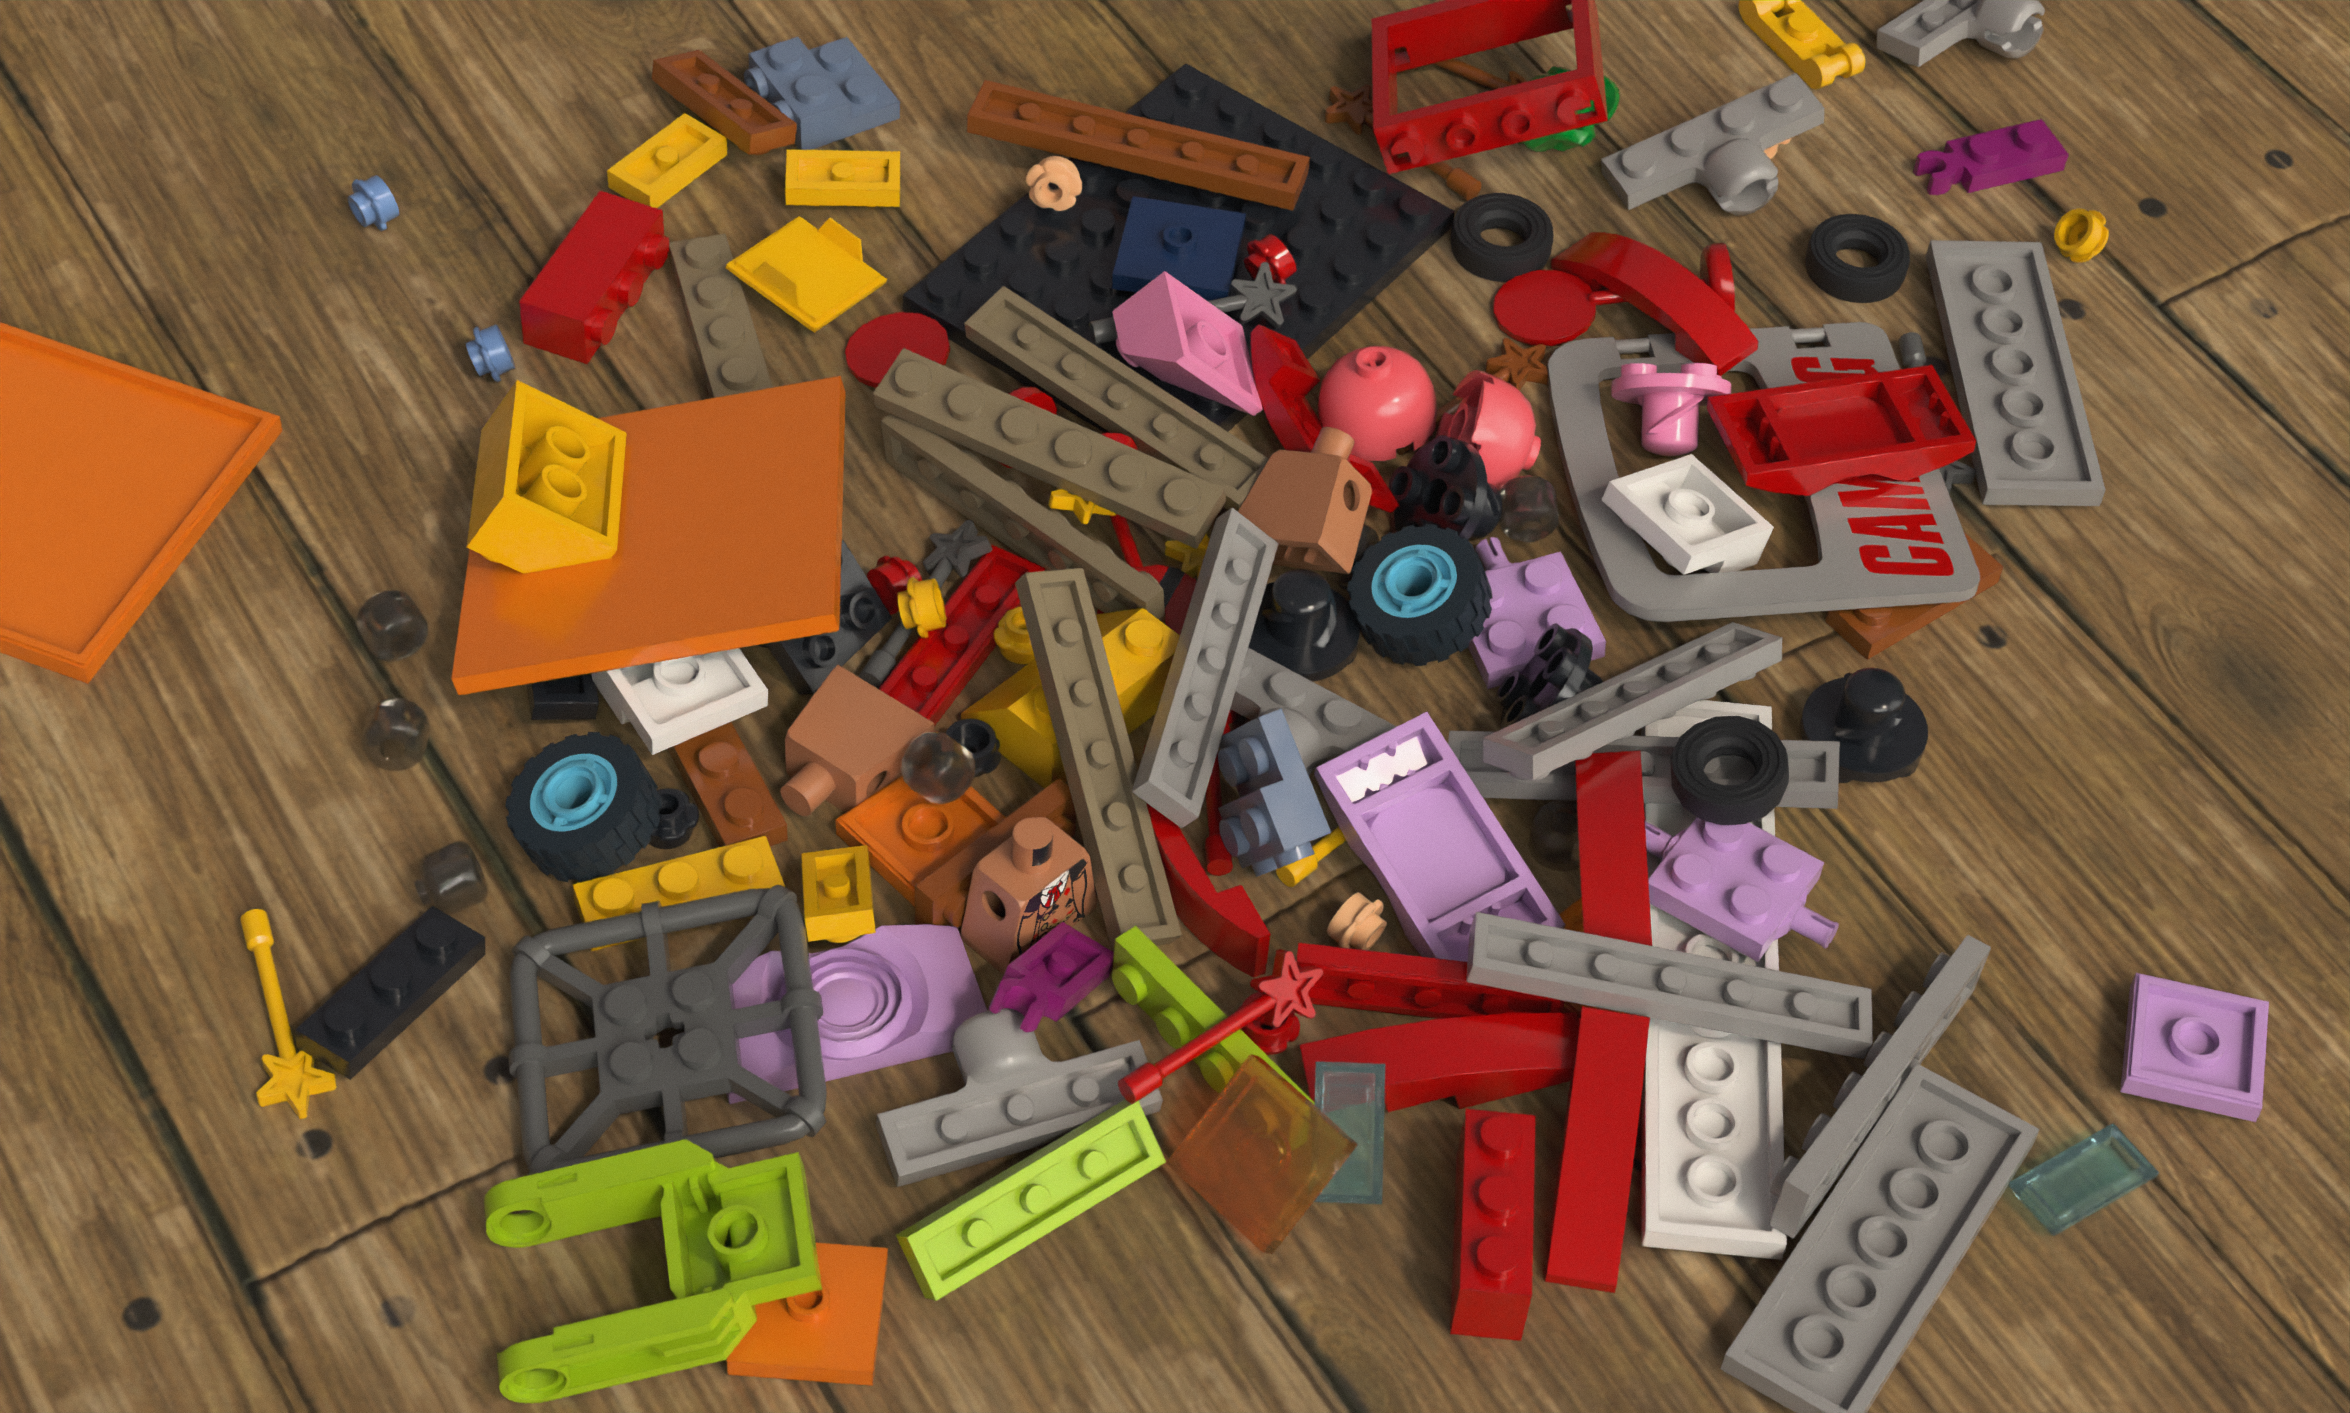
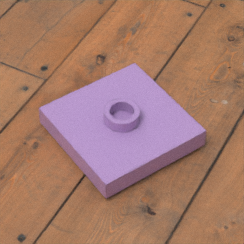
(2195, 1047)

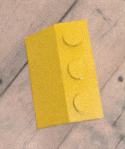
(546, 484)
(1139, 660)

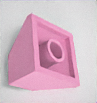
(1187, 343)

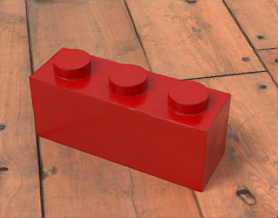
(593, 277)
(1493, 1225)

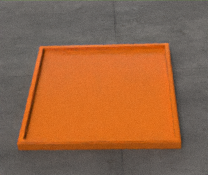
(103, 493)
(717, 550)

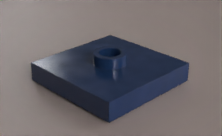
(1182, 239)

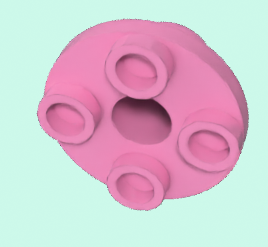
(1669, 403)

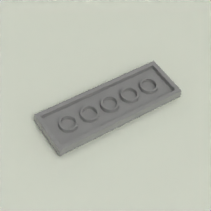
(2014, 374)
(1880, 1249)

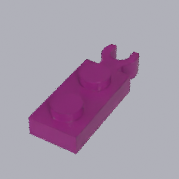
(1993, 158)
(1052, 976)

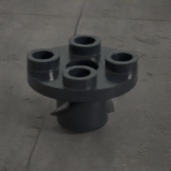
(1446, 488)
(1305, 626)
(1551, 675)
(1873, 720)

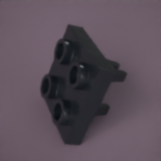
(862, 614)

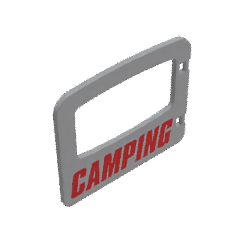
(1873, 534)

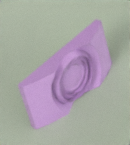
(1429, 838)
(882, 1001)

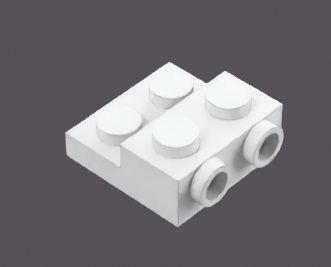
(1690, 516)
(682, 695)

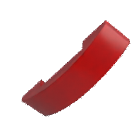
(1666, 291)
(1282, 382)
(1613, 846)
(1219, 920)

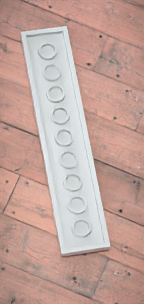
(1707, 1092)

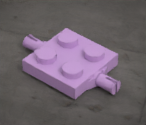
(1523, 605)
(1736, 885)

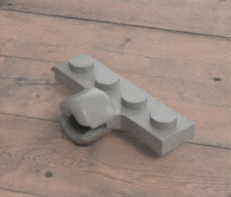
(1938, 24)
(1719, 150)
(1318, 718)
(1008, 1101)

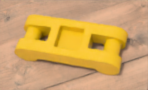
(1802, 40)

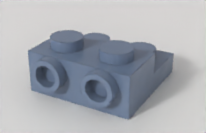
(822, 89)
(1277, 800)

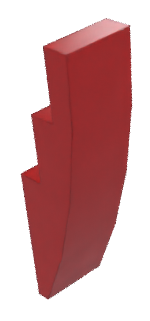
(1458, 1056)
(1597, 1150)

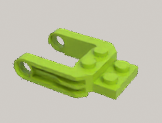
(728, 1245)

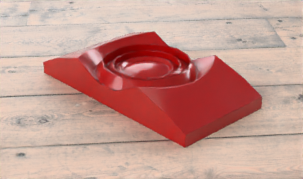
(1842, 429)

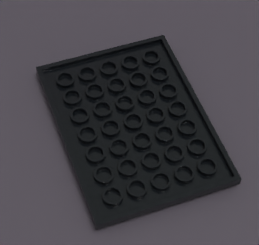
(1346, 235)

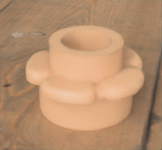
(1057, 171)
(1357, 923)

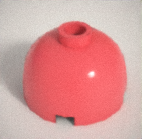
(1379, 401)
(1496, 423)

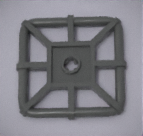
(696, 999)

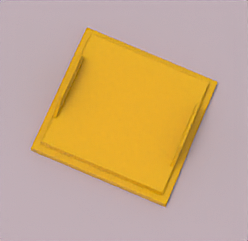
(809, 271)

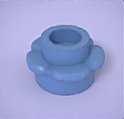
(372, 202)
(490, 352)

